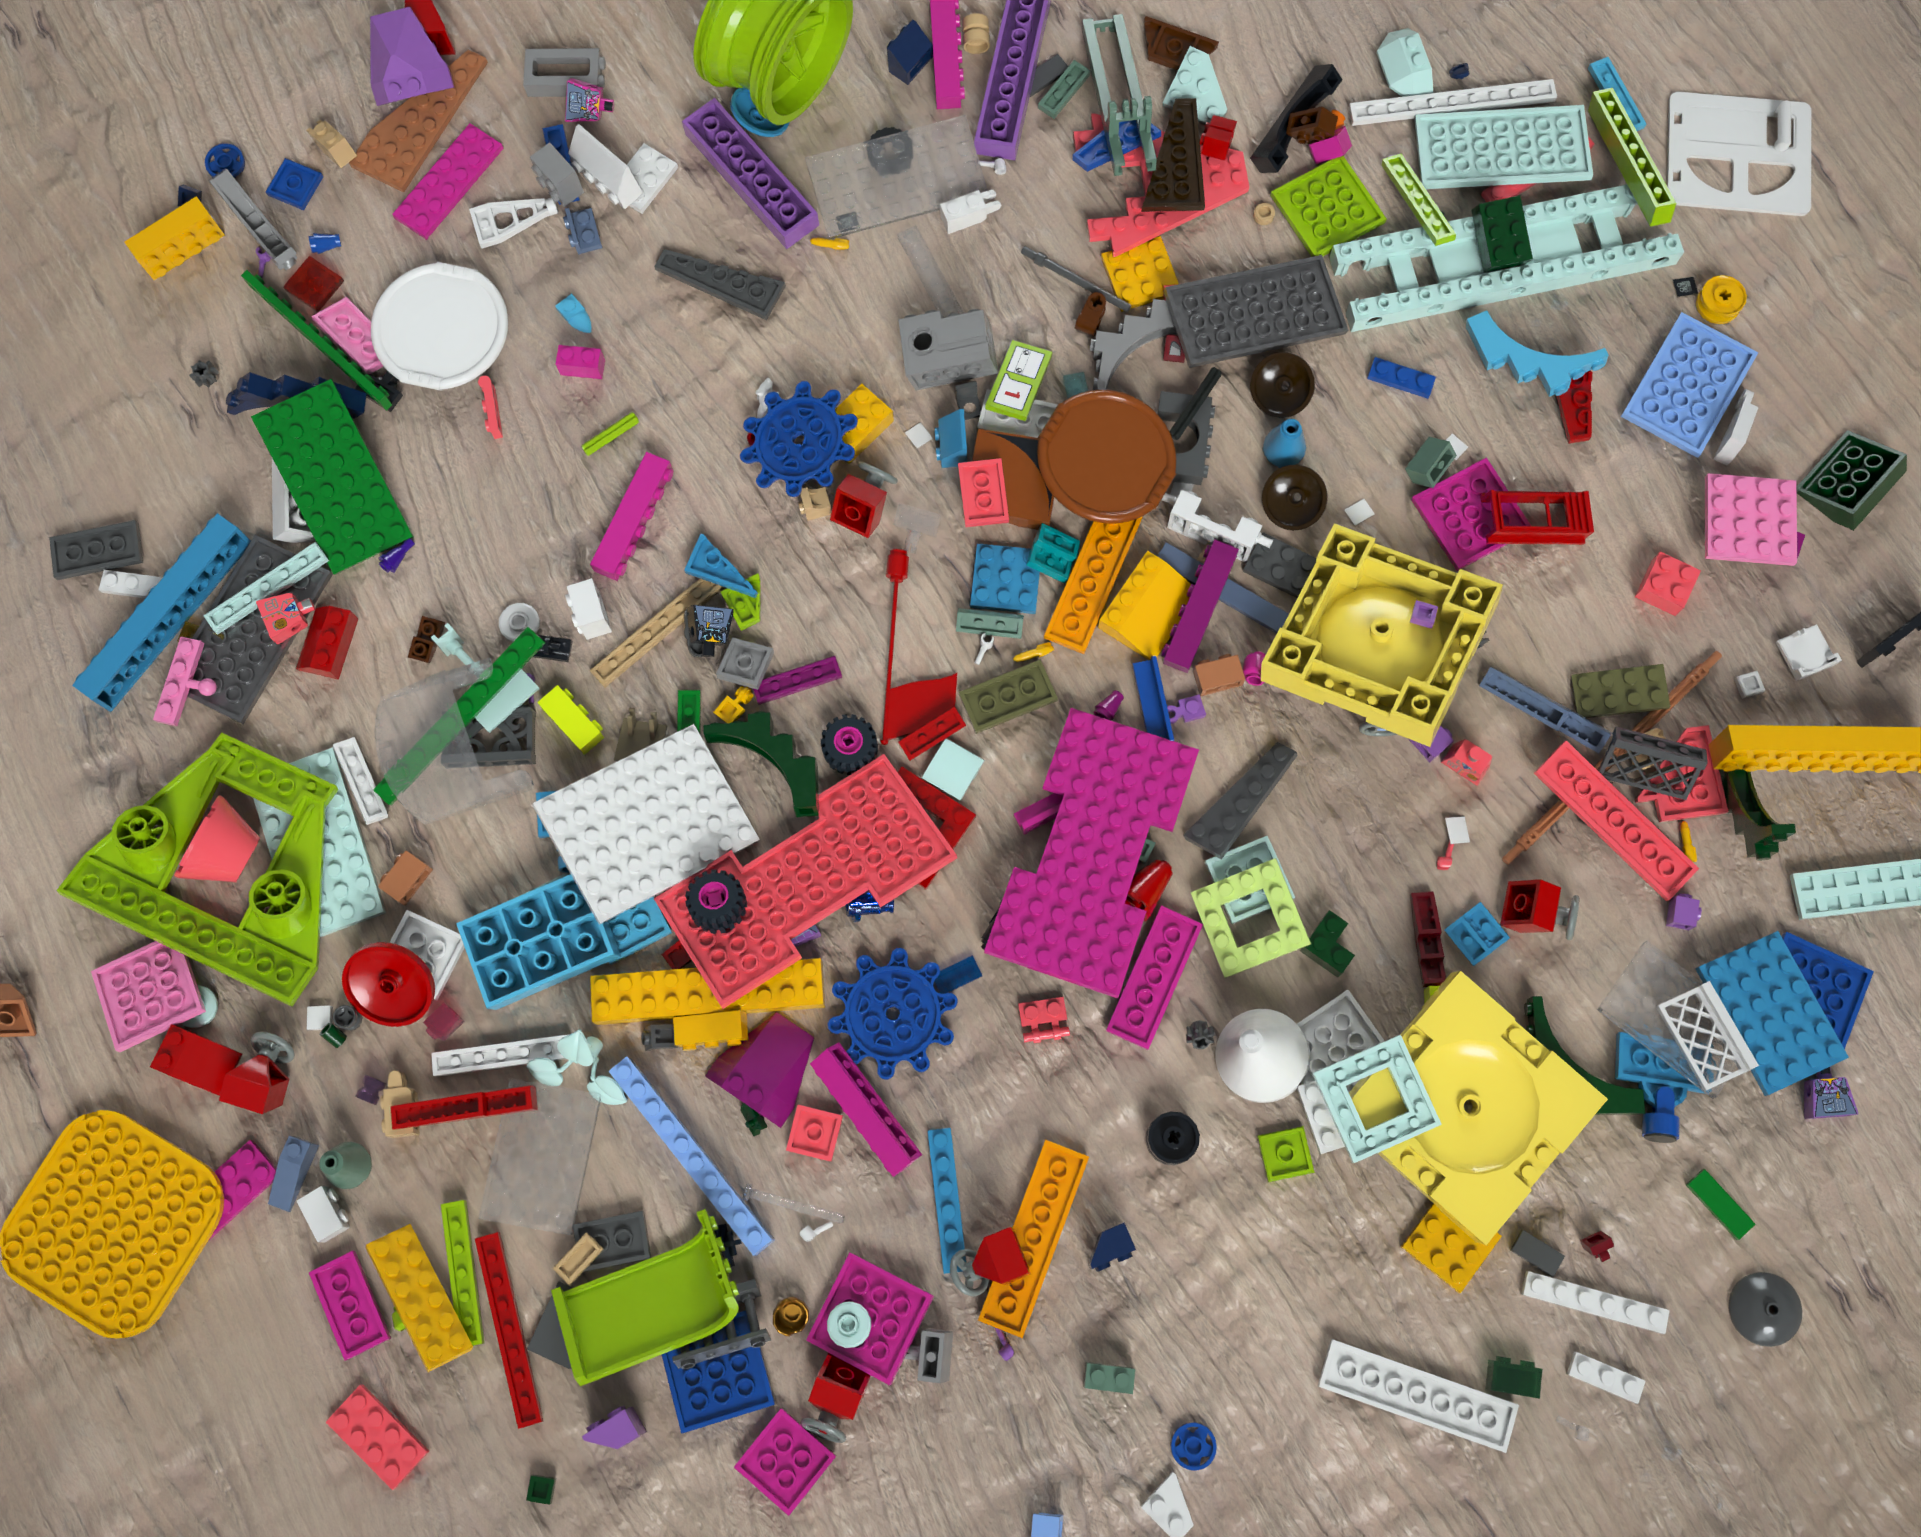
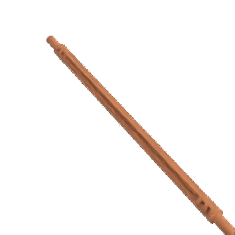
(1643, 726)

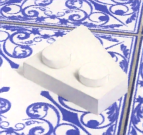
(1169, 1508)

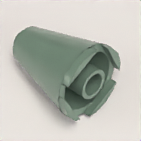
(346, 1165)

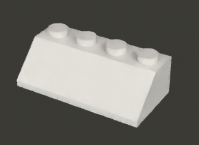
(603, 168)
(287, 518)

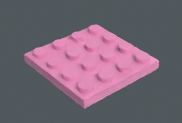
(1750, 519)
(146, 993)

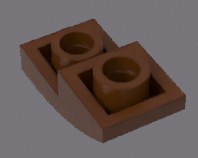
(422, 645)

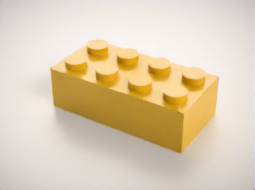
(174, 238)

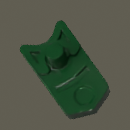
(753, 1119)

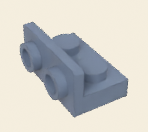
(583, 230)

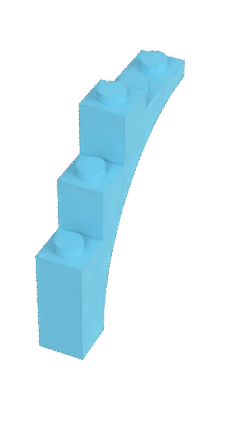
(1553, 370)

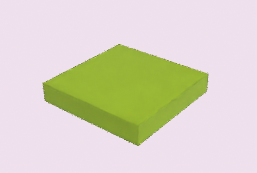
(1285, 1154)

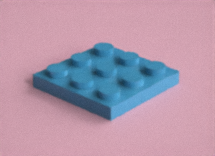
(1004, 580)

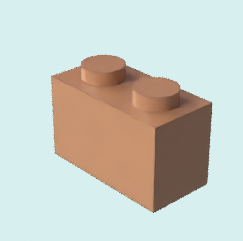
(1218, 674)
(404, 877)

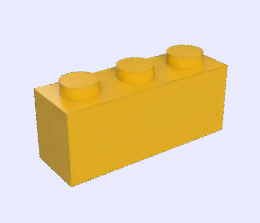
(710, 1029)

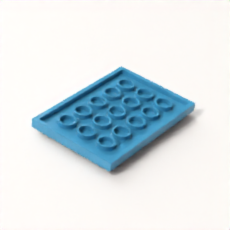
(1774, 1012)

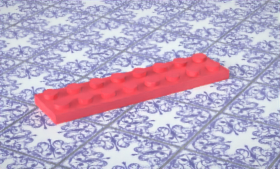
(1616, 821)

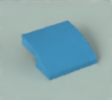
(1477, 933)

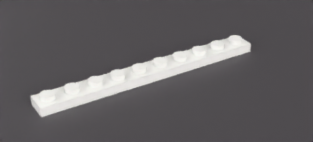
(1453, 101)

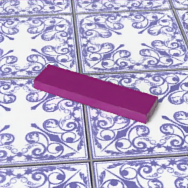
(798, 680)

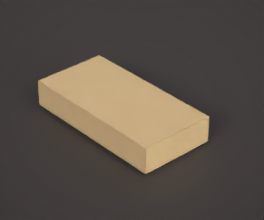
(578, 1258)

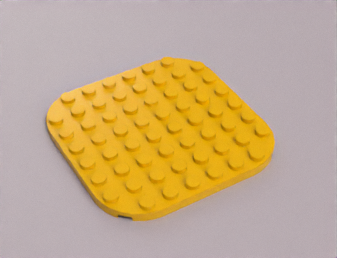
(111, 1224)

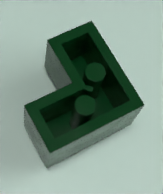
(1325, 949)

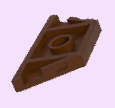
(1169, 43)

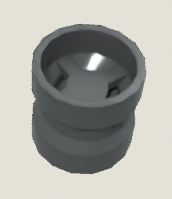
(342, 1017)

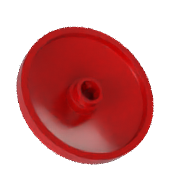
(388, 984)

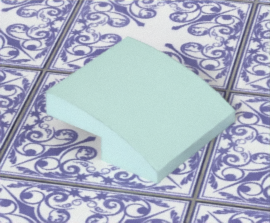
(953, 769)

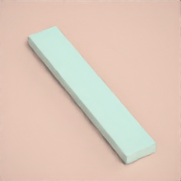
(266, 587)

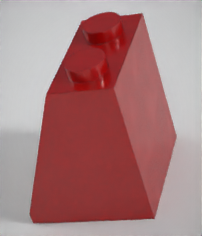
(433, 25)

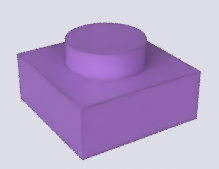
(1423, 614)

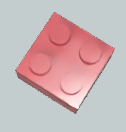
(1667, 583)

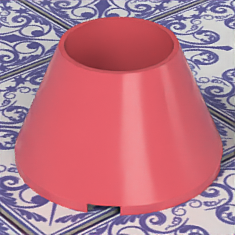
(219, 846)

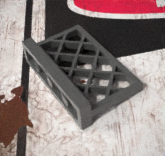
(1658, 750)

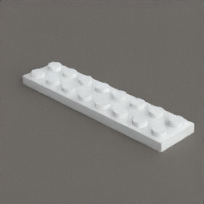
(1418, 1395)

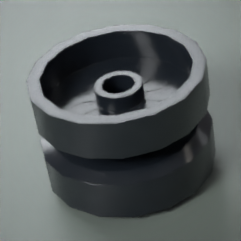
(1186, 1138)

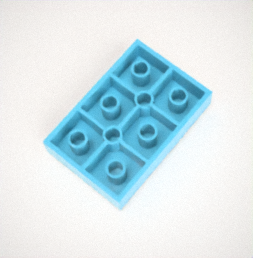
(535, 942)

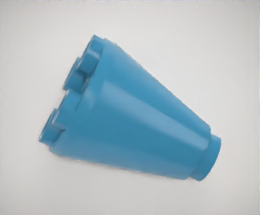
(1285, 444)

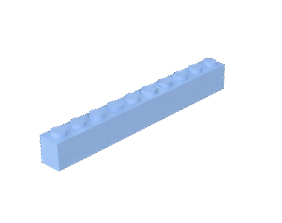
(691, 1156)

